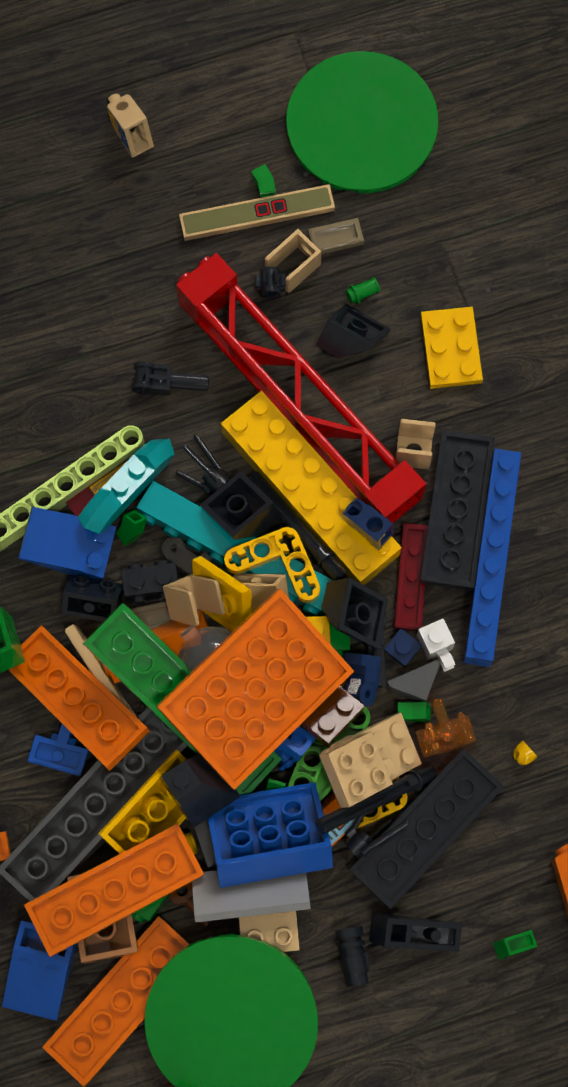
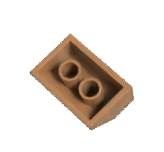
(110, 942)

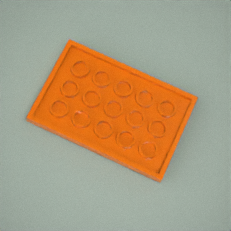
(255, 689)

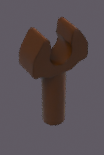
(188, 901)

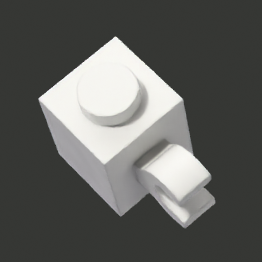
(437, 642)

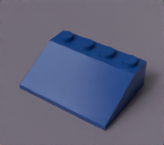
(269, 836)

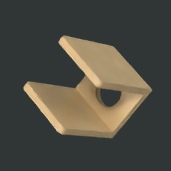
(295, 241)
(415, 433)
(198, 594)

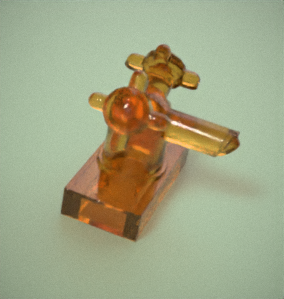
(446, 734)

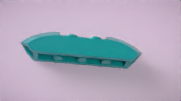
(126, 485)

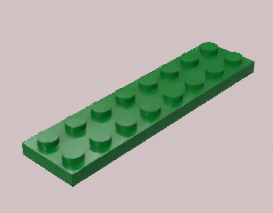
(150, 672)

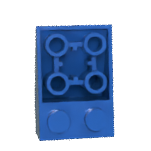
(34, 979)

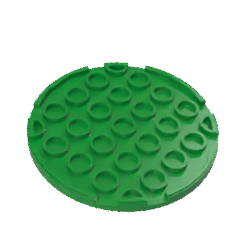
(362, 122)
(231, 1015)

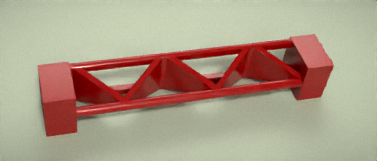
(216, 285)

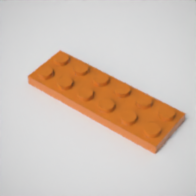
(78, 699)
(113, 890)
(114, 1006)

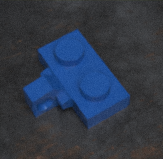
(59, 753)

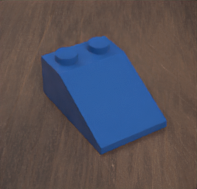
(64, 545)

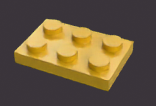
(451, 347)
(234, 594)

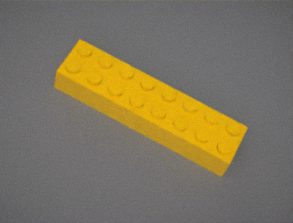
(305, 484)

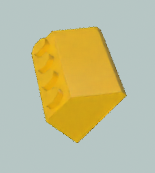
(146, 813)

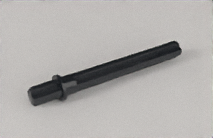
(311, 543)
(410, 782)

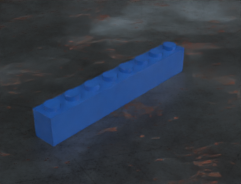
(492, 559)

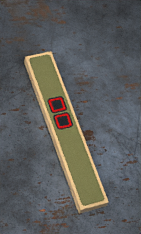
(257, 212)

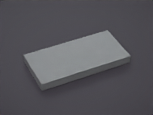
(248, 899)

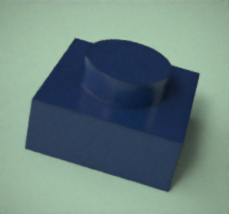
(402, 648)

